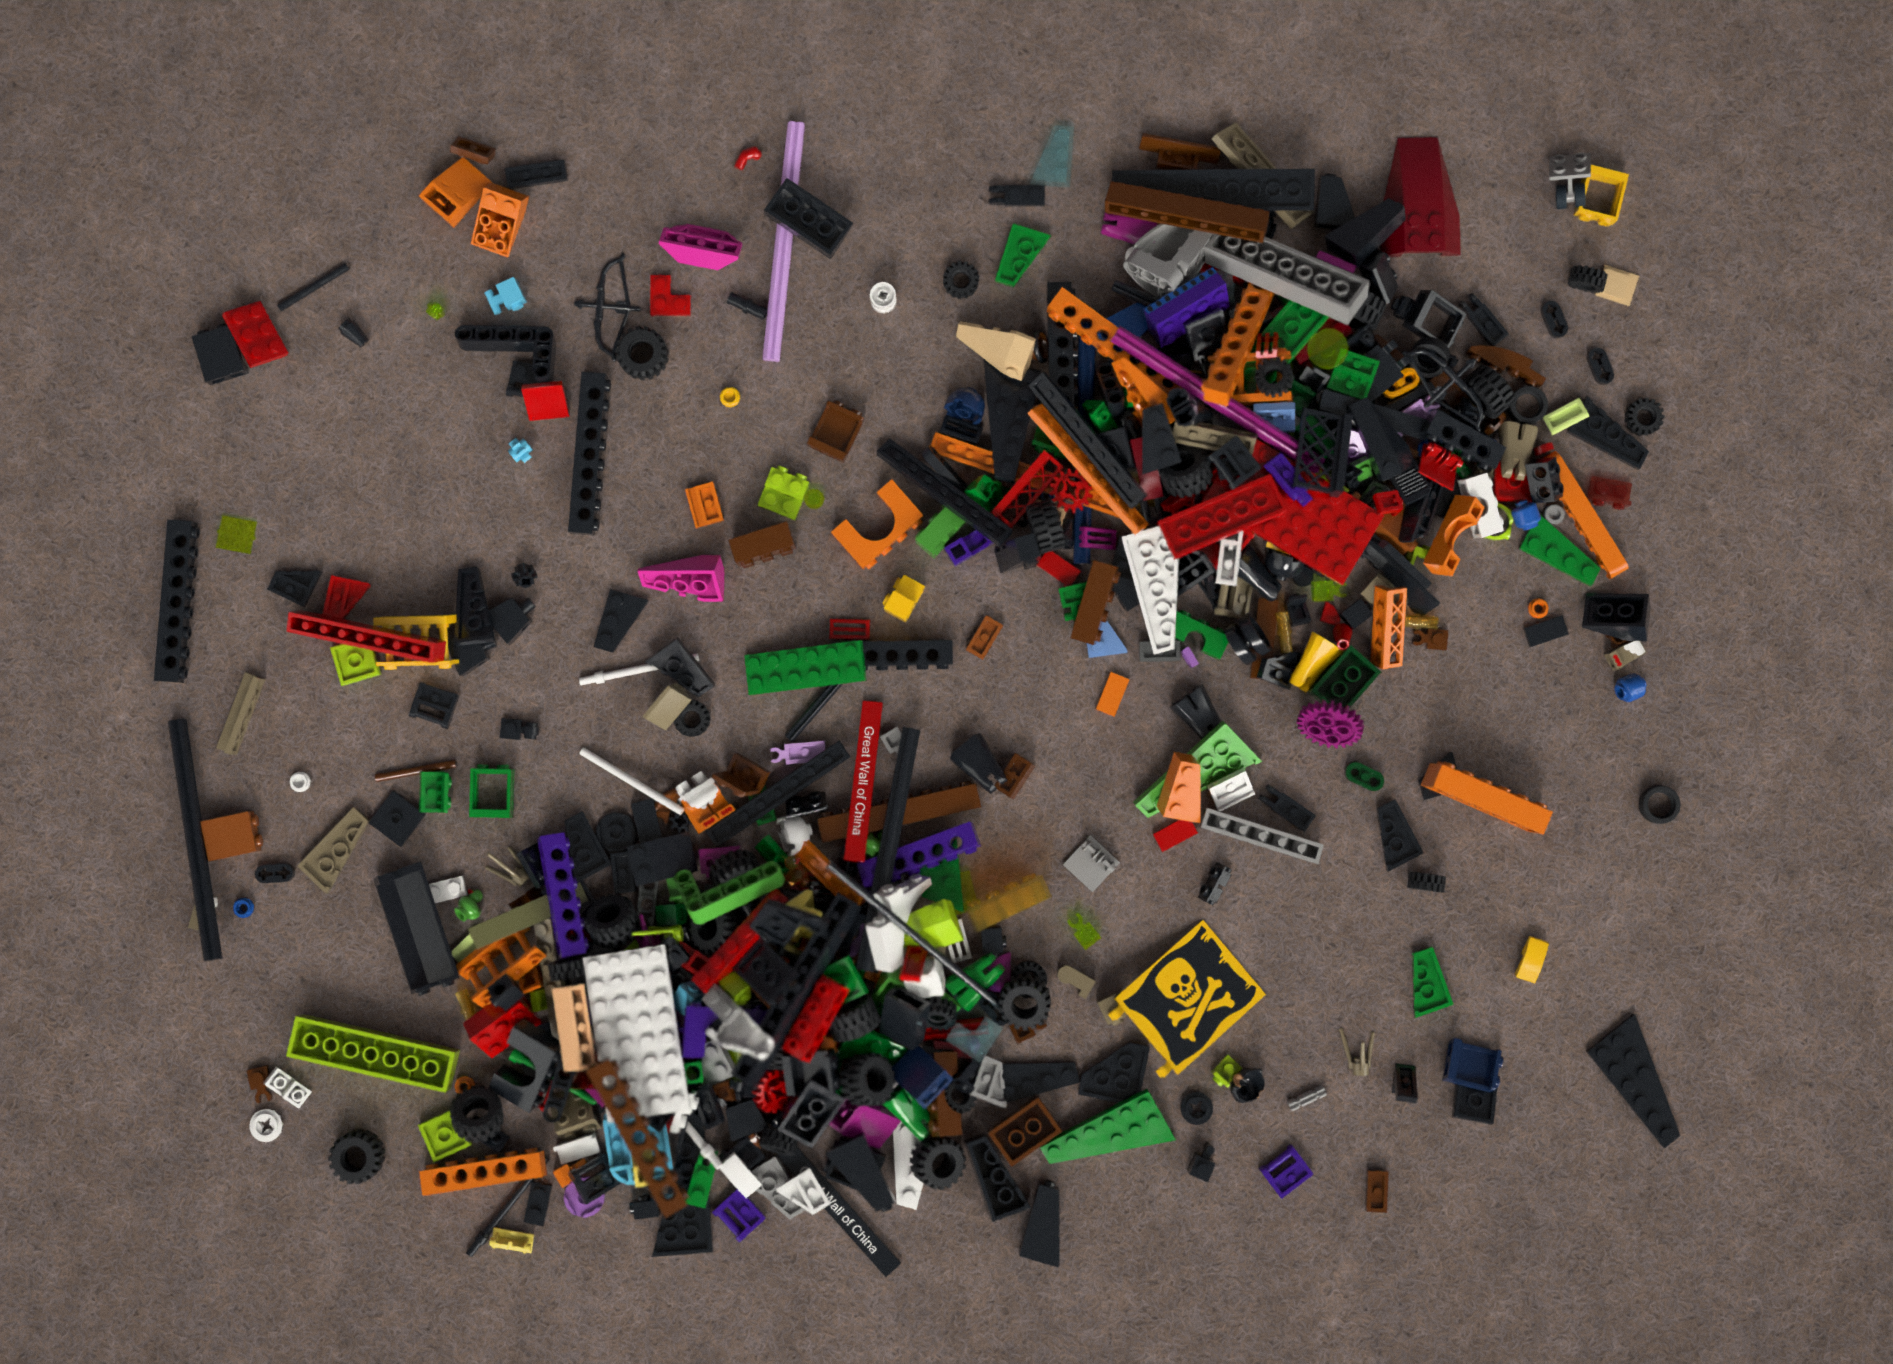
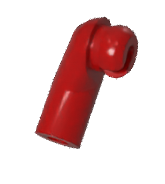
(745, 155)

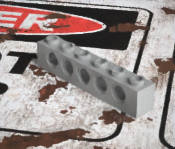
(1261, 835)

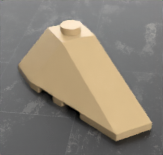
(1006, 351)

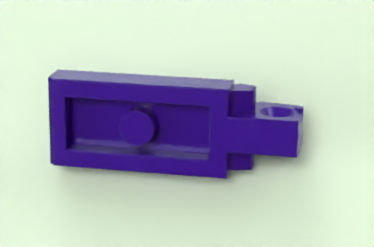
(1283, 474)

